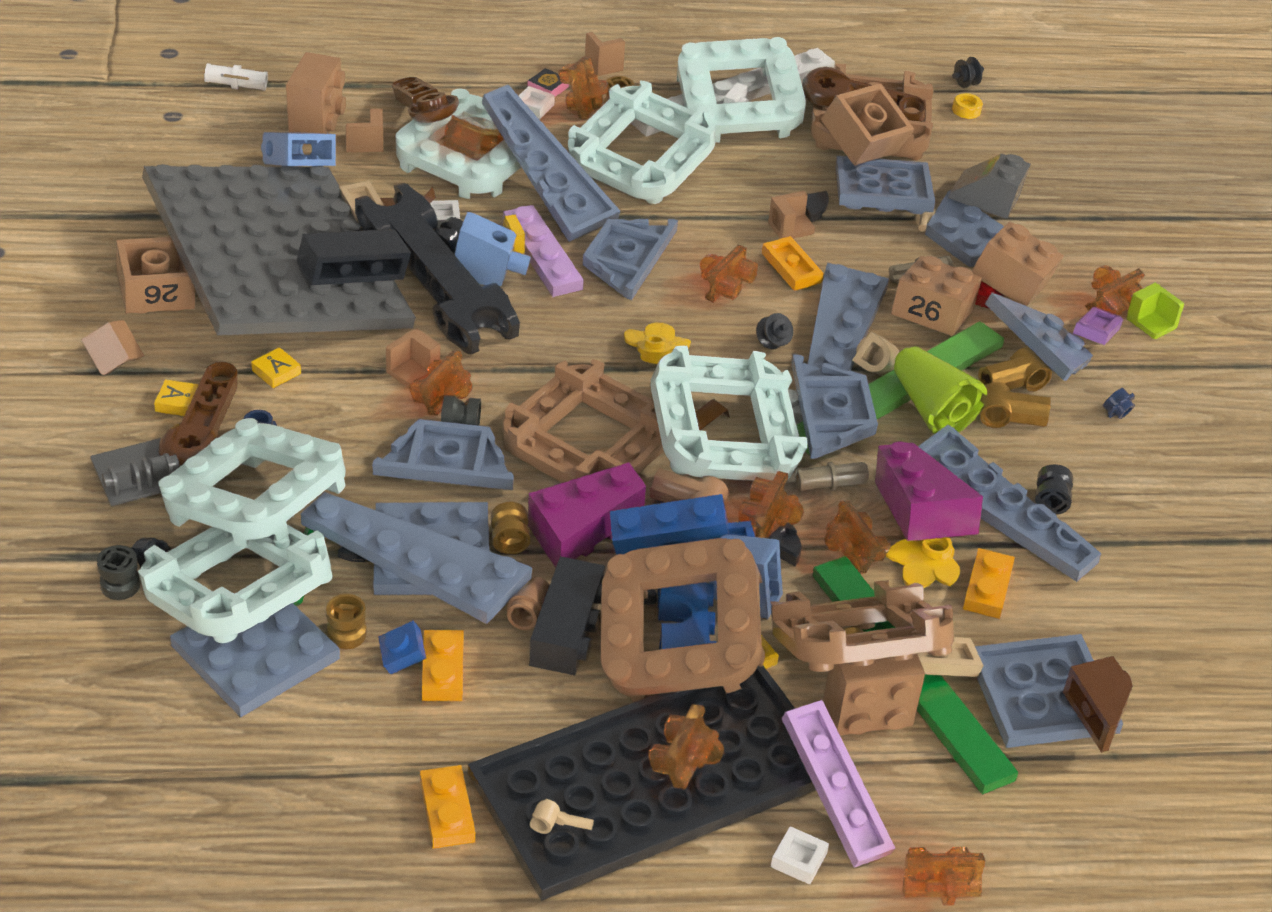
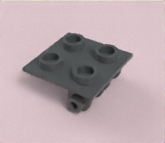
(133, 471)

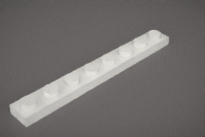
(754, 79)

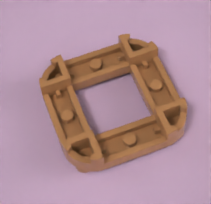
(920, 137)
(527, 424)
(817, 634)
(687, 667)

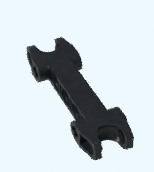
(460, 299)

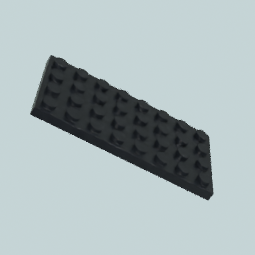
(605, 775)

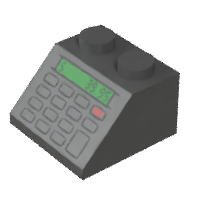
(992, 184)

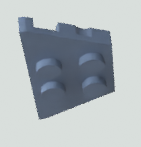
(962, 229)
(627, 252)
(1043, 335)
(833, 406)
(447, 455)

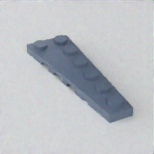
(560, 181)
(844, 314)
(1010, 509)
(438, 564)

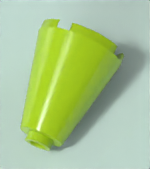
(939, 389)

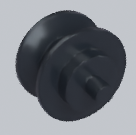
(968, 72)
(774, 331)

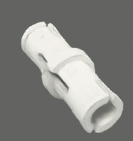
(216, 73)

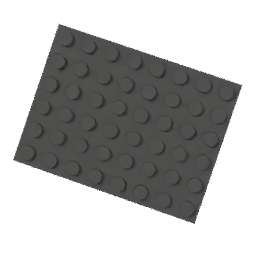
(242, 244)

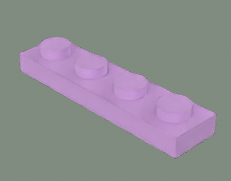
(546, 253)
(838, 783)

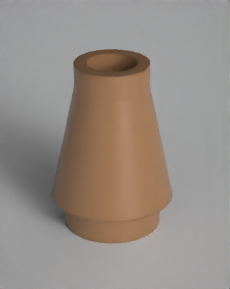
(526, 605)

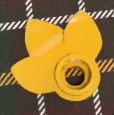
(654, 341)
(926, 561)

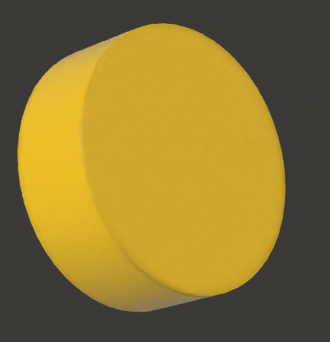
(967, 106)

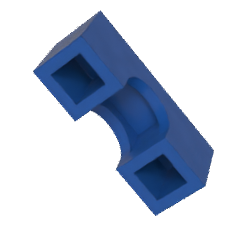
(668, 522)
(689, 608)

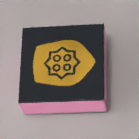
(548, 81)

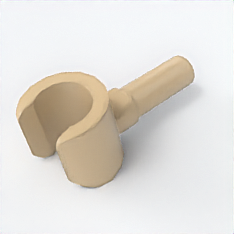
(923, 219)
(549, 813)

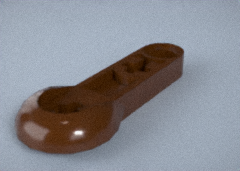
(837, 82)
(424, 100)
(202, 417)

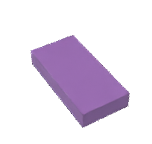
(1098, 325)

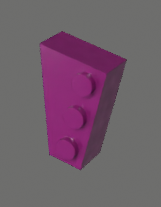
(925, 495)
(576, 513)

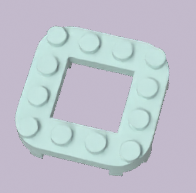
(777, 63)
(419, 148)
(651, 180)
(689, 447)
(315, 466)
(171, 585)

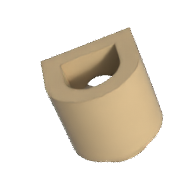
(876, 354)

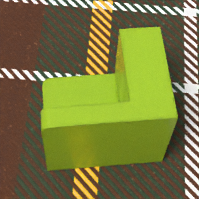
(1155, 311)

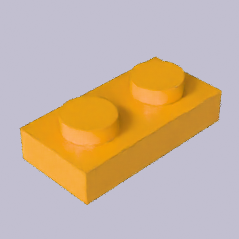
(792, 263)
(988, 583)
(443, 665)
(447, 806)

